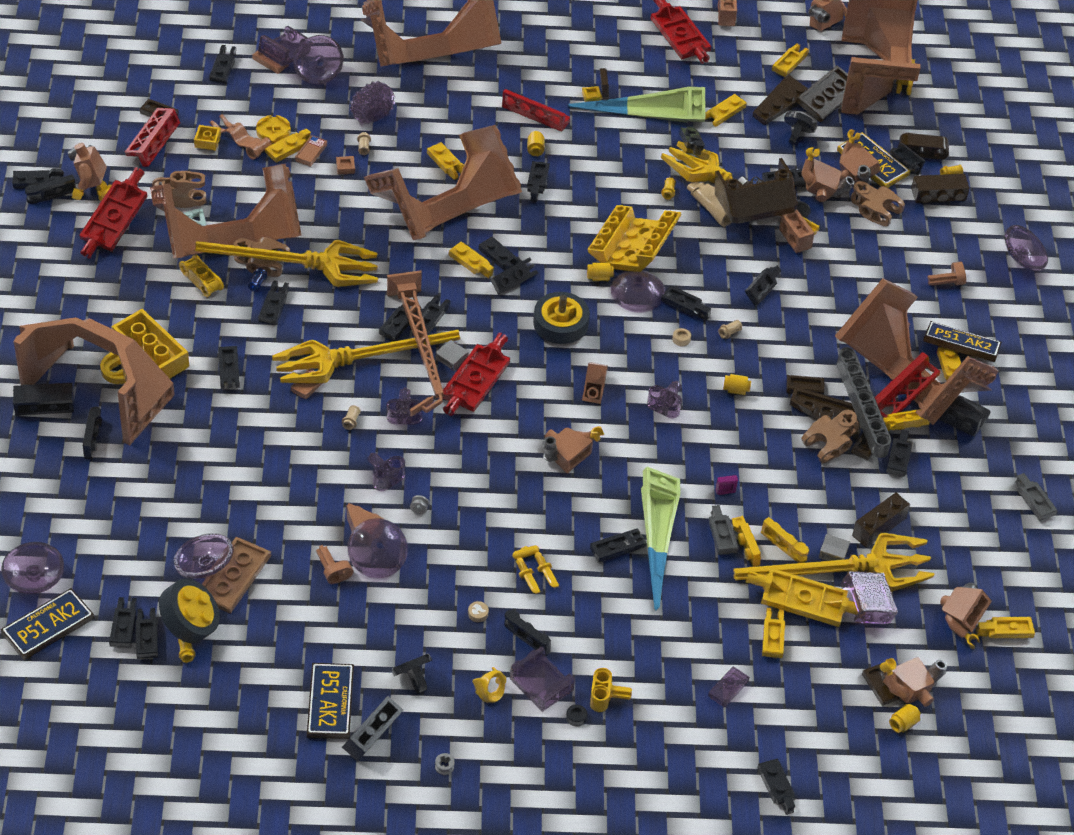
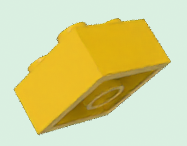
(207, 137)

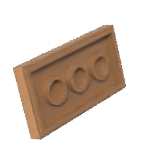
(235, 579)

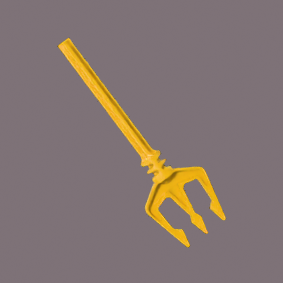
(703, 168)
(328, 261)
(328, 359)
(876, 561)

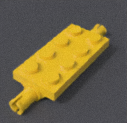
(803, 596)

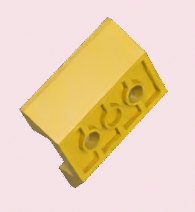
(631, 241)

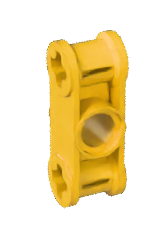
(201, 275)

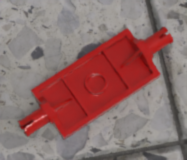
(680, 31)
(113, 214)
(476, 376)

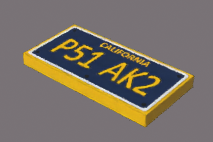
(891, 169)

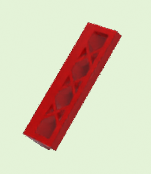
(534, 110)
(156, 136)
(897, 385)

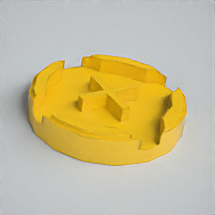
(273, 128)

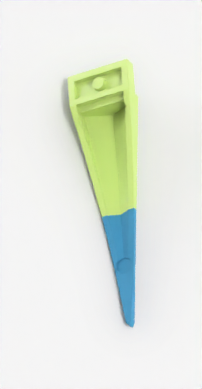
(674, 105)
(660, 503)

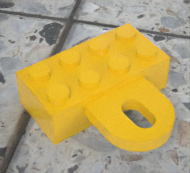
(154, 340)

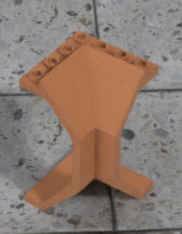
(469, 30)
(888, 32)
(483, 179)
(271, 218)
(882, 336)
(146, 385)

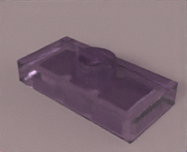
(728, 686)

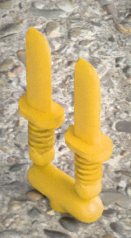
(527, 573)

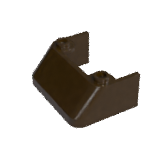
(758, 199)

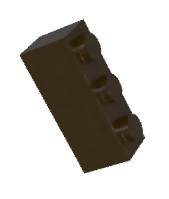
(940, 188)
(880, 519)

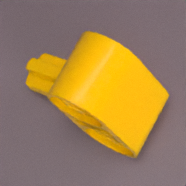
(606, 690)

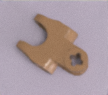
(184, 188)
(876, 202)
(254, 263)
(833, 433)

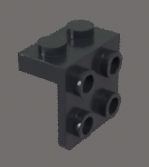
(966, 415)

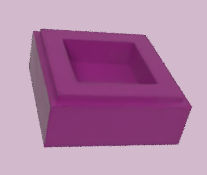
(726, 484)

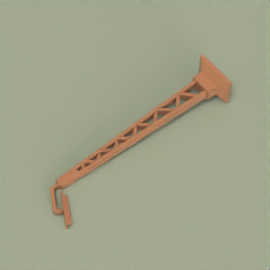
(406, 286)

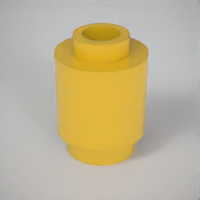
(535, 143)
(600, 271)
(737, 384)
(905, 718)

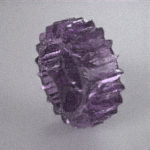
(372, 102)

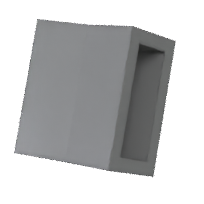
(452, 355)
(834, 548)

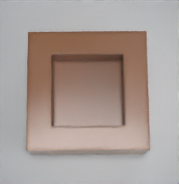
(345, 165)

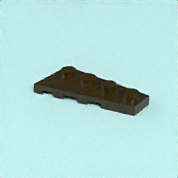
(779, 100)
(820, 405)

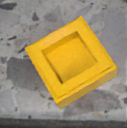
(591, 94)

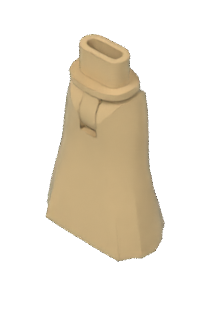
(706, 197)

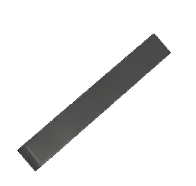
(863, 402)

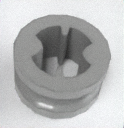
(419, 504)
(444, 757)

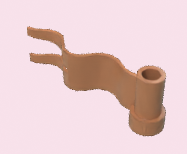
(253, 146)

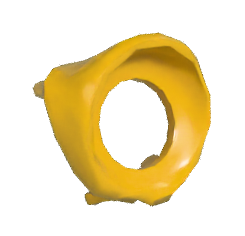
(481, 686)

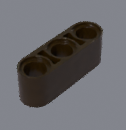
(926, 145)

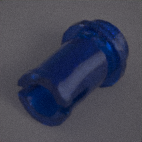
(259, 276)

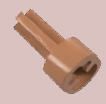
(956, 276)
(334, 571)

